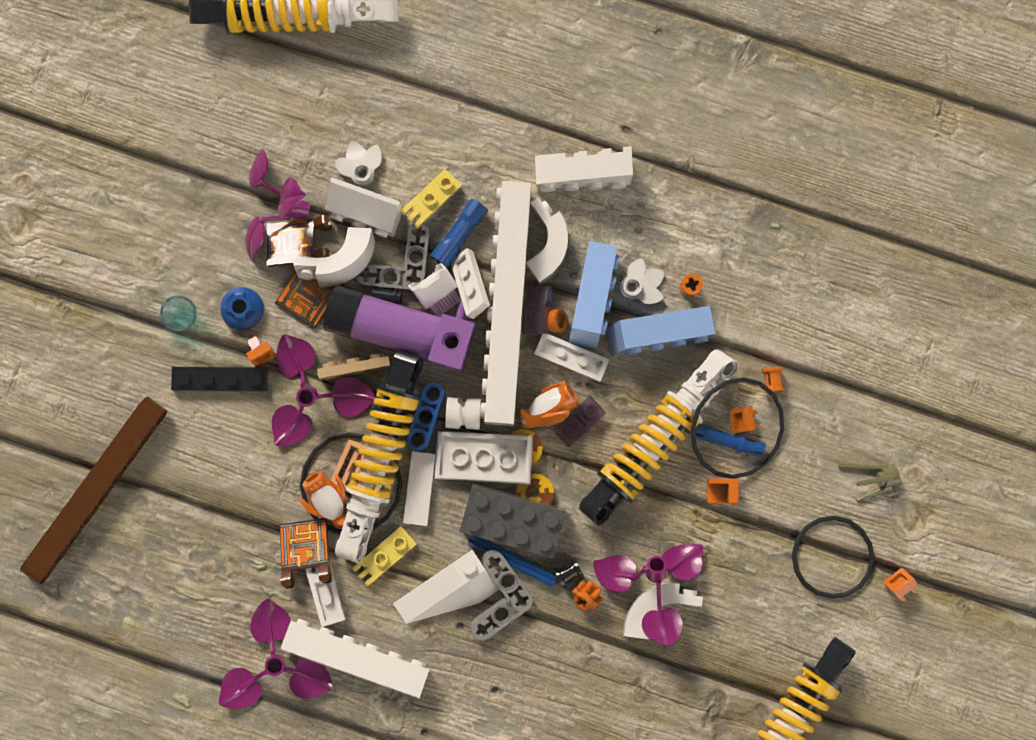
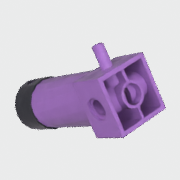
(400, 327)

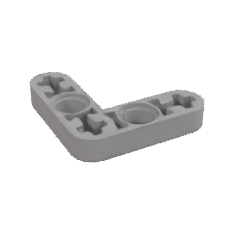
(402, 273)
(507, 602)

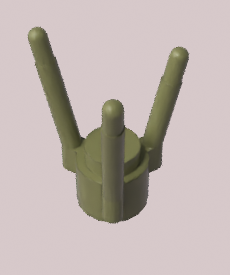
(886, 477)

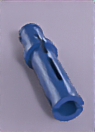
(731, 441)

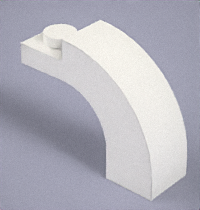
(552, 256)
(342, 265)
(648, 601)

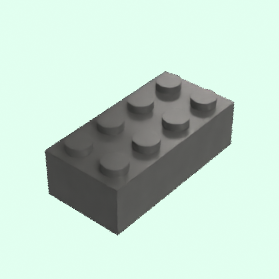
(513, 520)

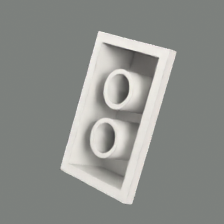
(363, 208)

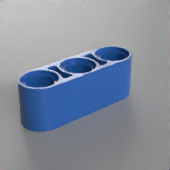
(426, 405)

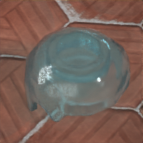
(178, 313)

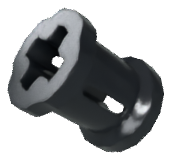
(568, 573)

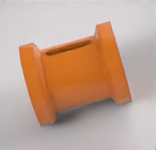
(695, 279)
(772, 378)

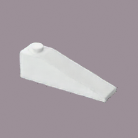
(451, 589)

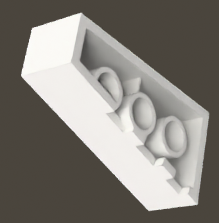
(584, 170)

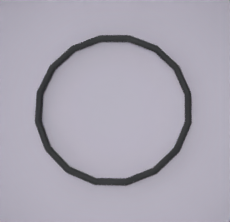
(702, 403)
(315, 450)

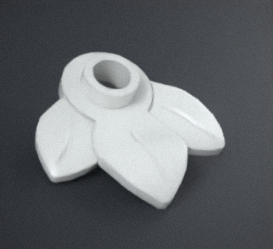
(359, 160)
(645, 281)

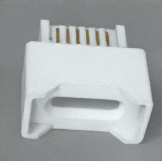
(437, 291)

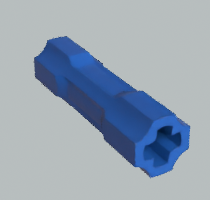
(468, 220)

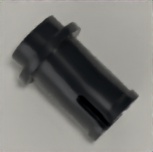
(387, 295)

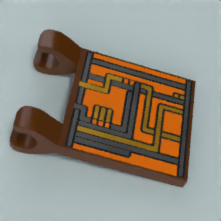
(294, 240)
(305, 299)
(304, 547)

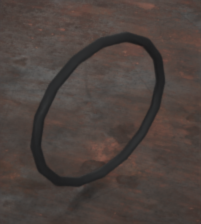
(811, 588)

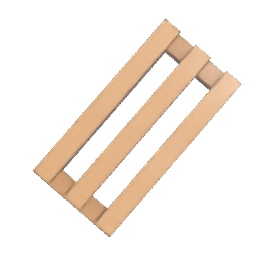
(350, 443)

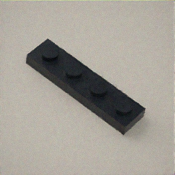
(220, 379)

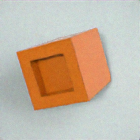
(722, 490)

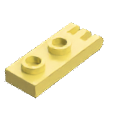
(432, 198)
(385, 555)

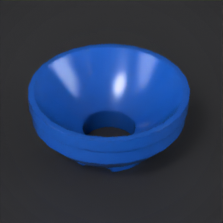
(252, 314)

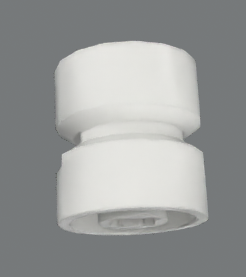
(463, 413)

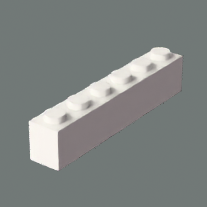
(355, 659)

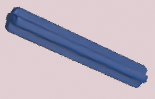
(515, 561)

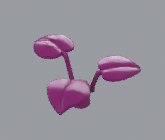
(290, 203)
(288, 422)
(684, 563)
(308, 678)

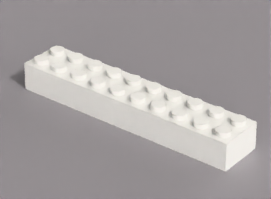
(507, 300)

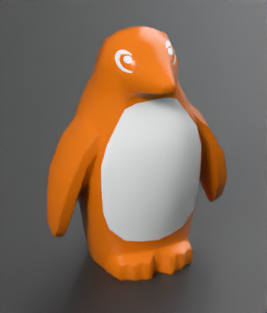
(550, 406)
(325, 498)

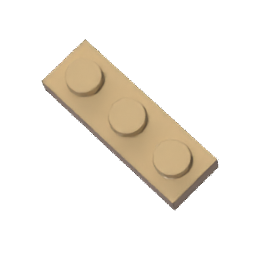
(354, 366)

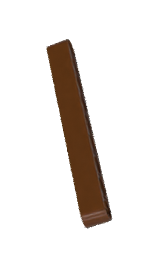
(93, 490)

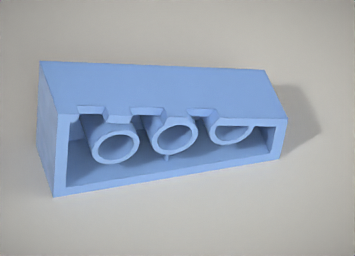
(593, 295)
(660, 330)

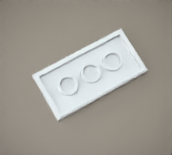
(483, 457)

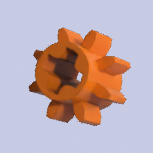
(587, 595)

